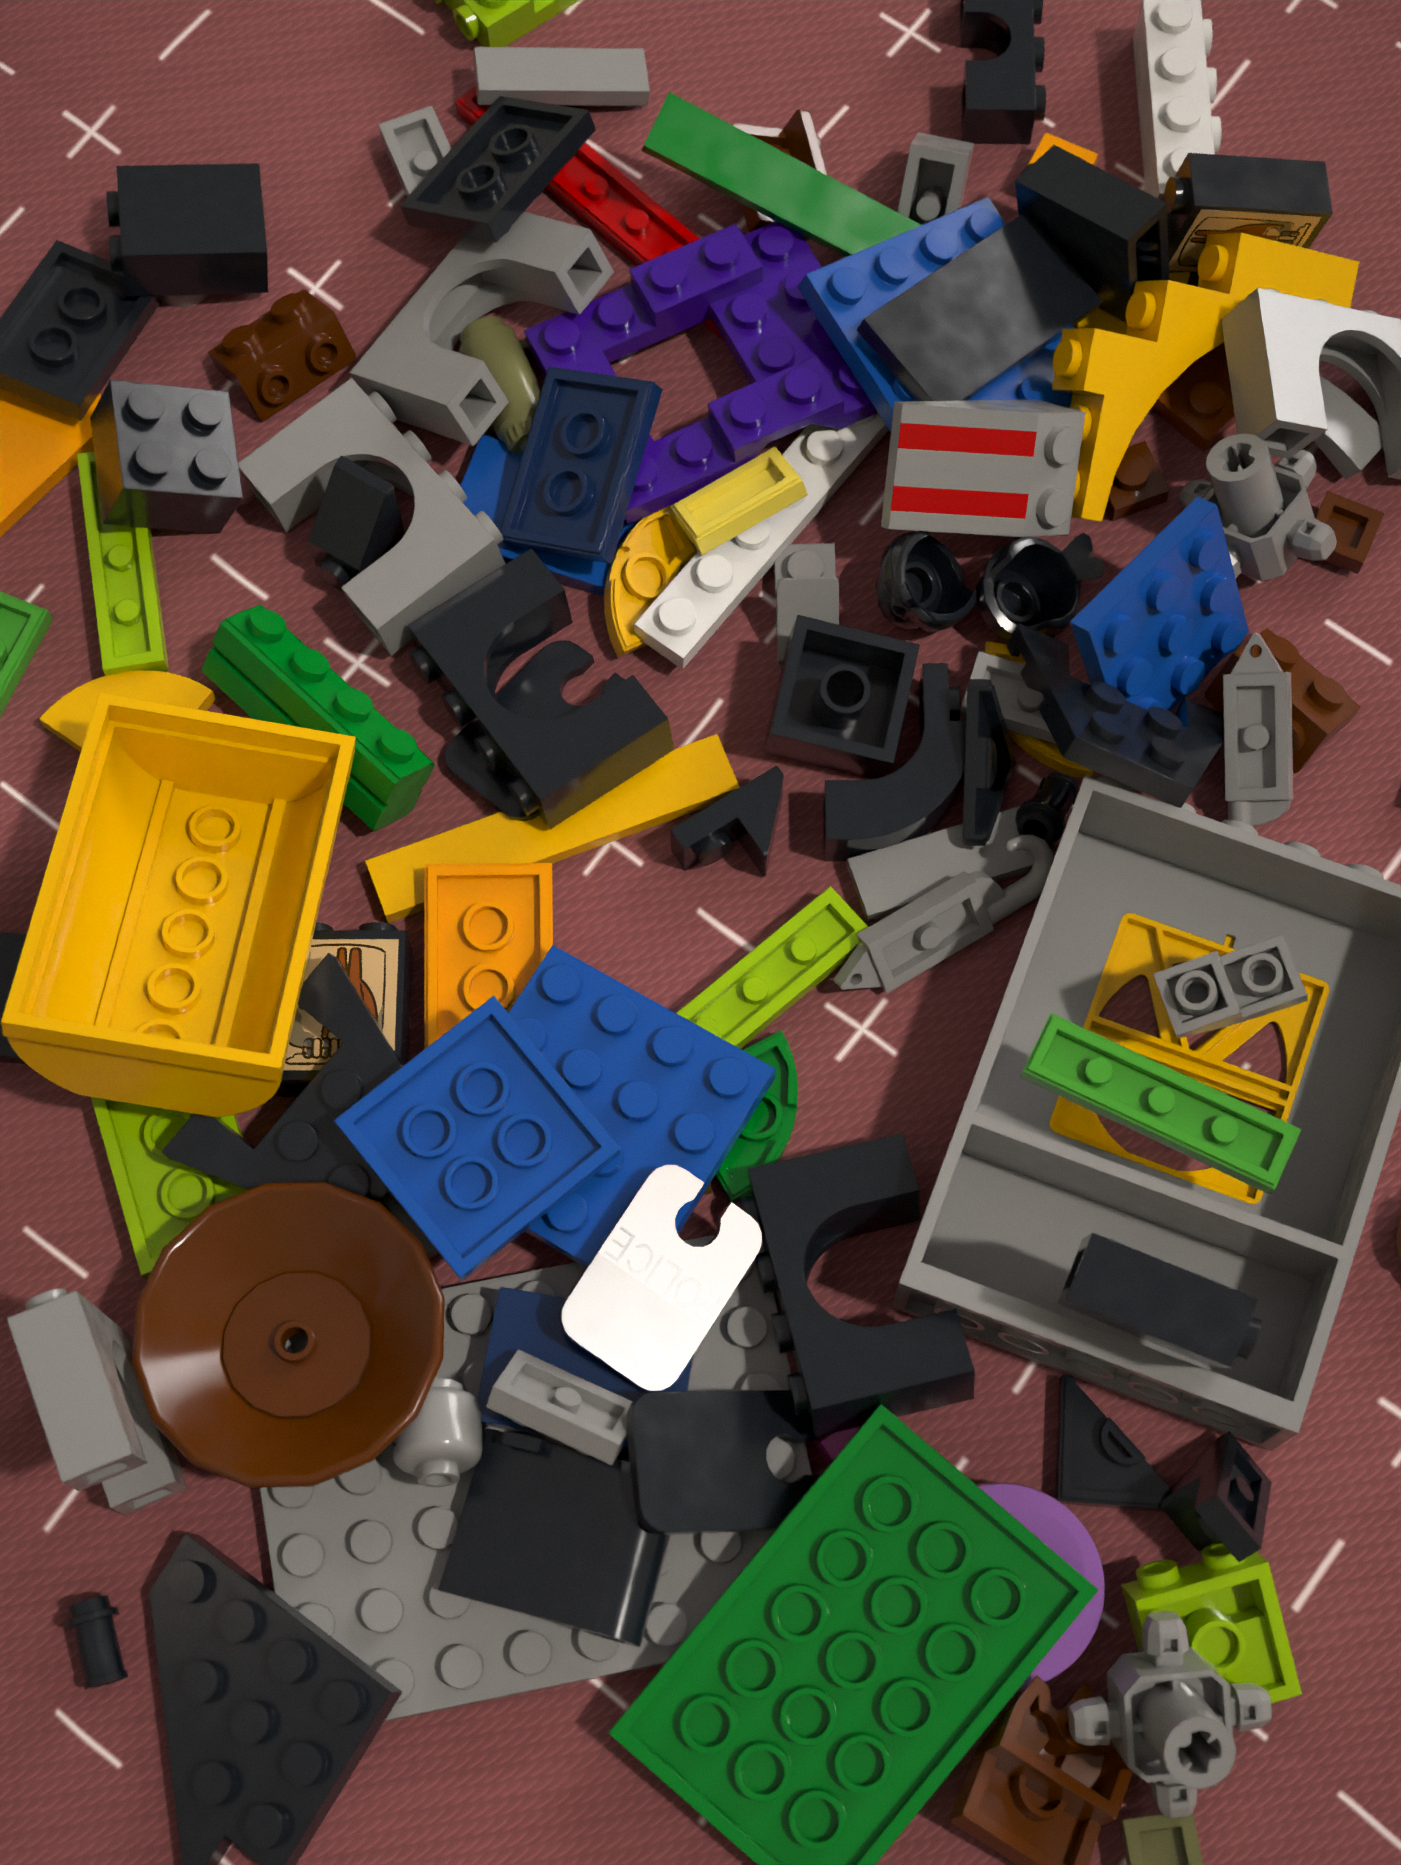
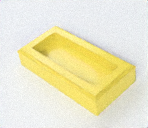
(739, 500)

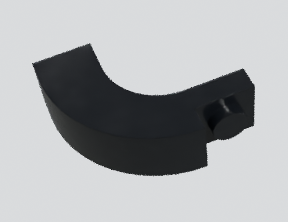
(913, 799)

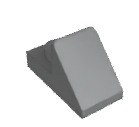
(804, 587)

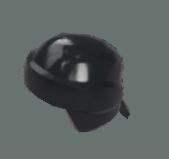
(922, 584)
(1035, 585)

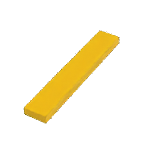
(664, 791)

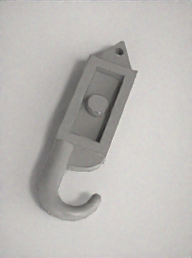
(1258, 737)
(941, 923)

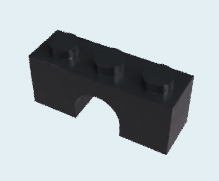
(1002, 92)

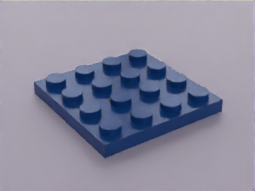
(869, 279)
(648, 1080)

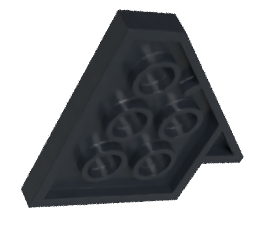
(255, 1710)

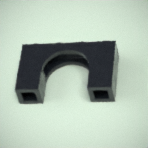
(555, 761)
(842, 1366)

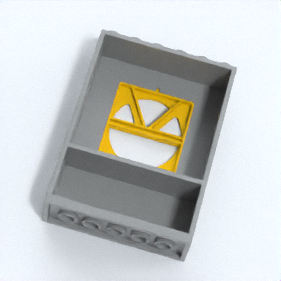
(1038, 1173)

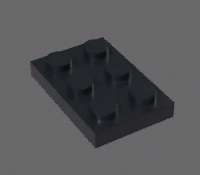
(498, 168)
(69, 330)

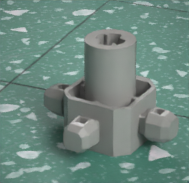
(1262, 506)
(1170, 1715)

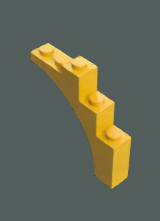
(1169, 328)

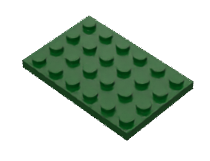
(853, 1656)

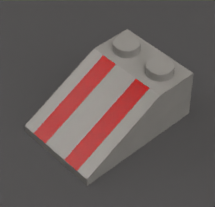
(982, 467)

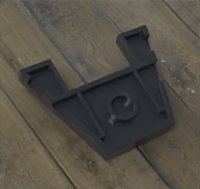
(1107, 734)
(305, 1139)

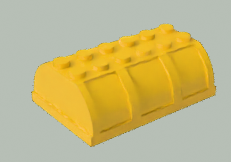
(179, 907)

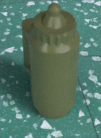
(509, 365)

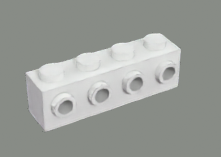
(1173, 88)

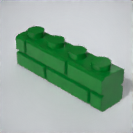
(292, 685)

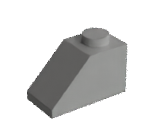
(934, 177)

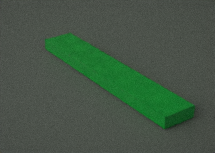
(770, 180)

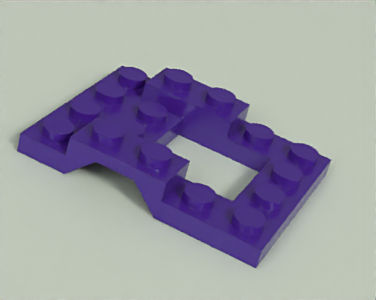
(765, 321)

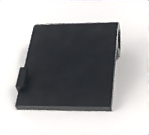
(555, 1539)

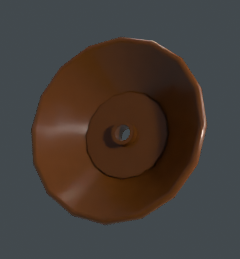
(246, 1282)

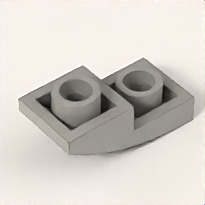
(1351, 433)
(1230, 987)

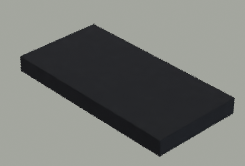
(980, 314)

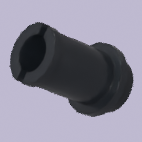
(1046, 811)
(96, 1641)

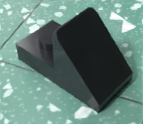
(743, 815)
(1221, 1500)

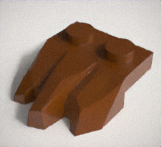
(1038, 1789)

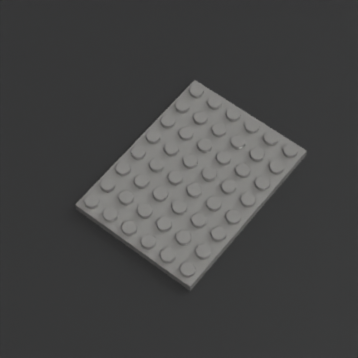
(374, 1543)

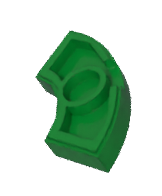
(771, 1123)

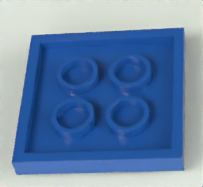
(1166, 614)
(477, 1137)

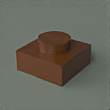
(1136, 483)
(1353, 527)

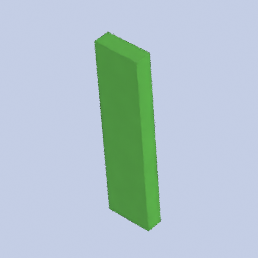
(1161, 1103)

